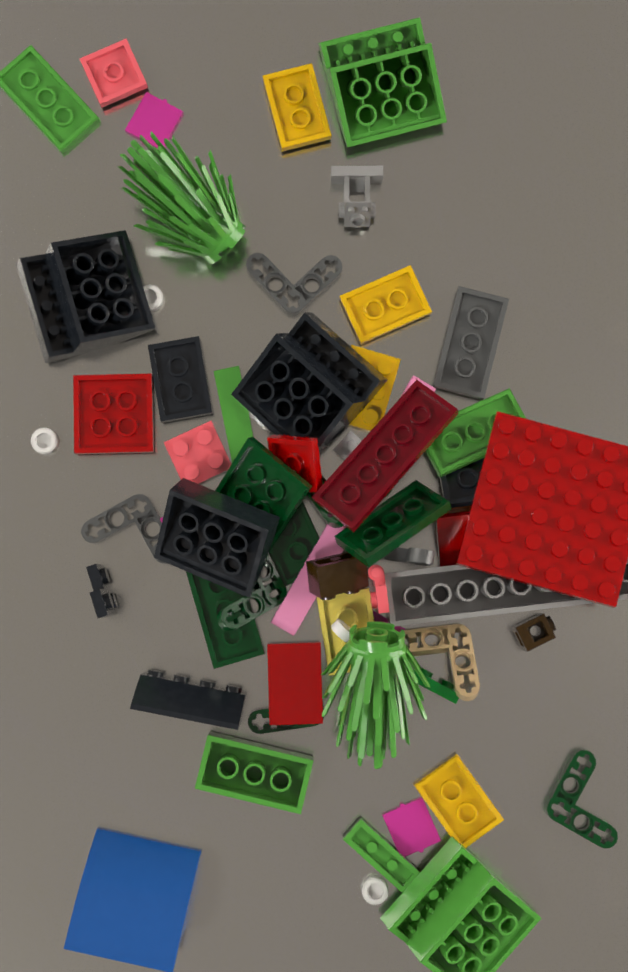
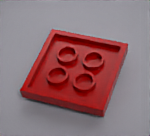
(113, 413)

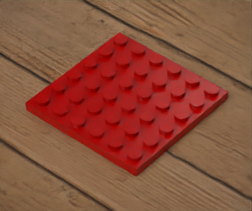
(550, 510)

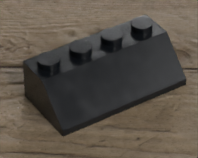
(189, 700)

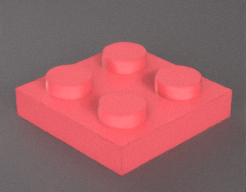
(113, 73)
(198, 454)

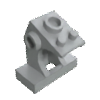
(357, 181)

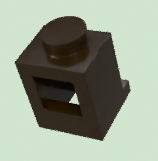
(526, 639)

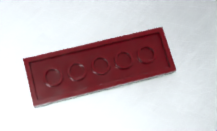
(385, 455)

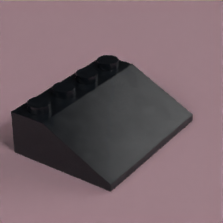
(215, 536)

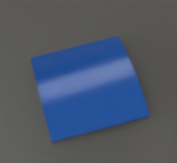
(133, 900)

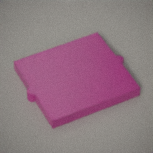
(154, 116)
(411, 827)

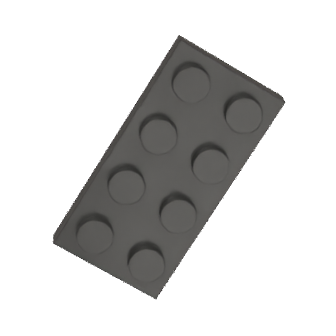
(471, 343)

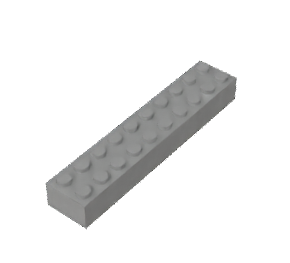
(467, 593)

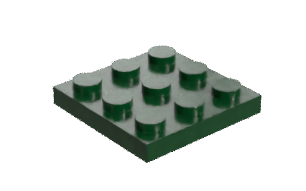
(264, 482)

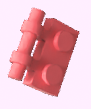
(379, 597)

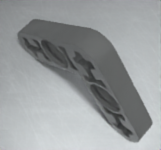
(298, 289)
(140, 519)
(412, 556)

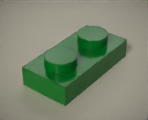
(444, 689)

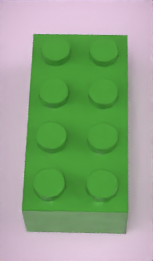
(254, 772)

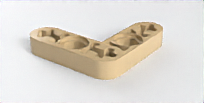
(448, 644)

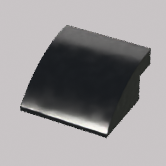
(85, 295)
(308, 383)

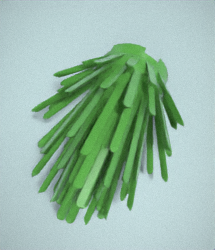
(189, 205)
(379, 681)

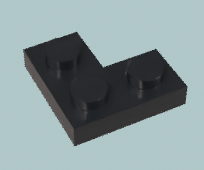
(102, 600)

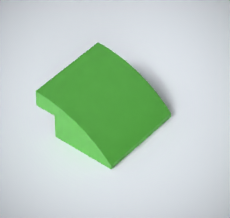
(383, 82)
(459, 914)

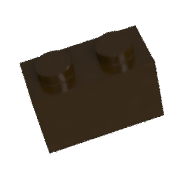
(336, 575)

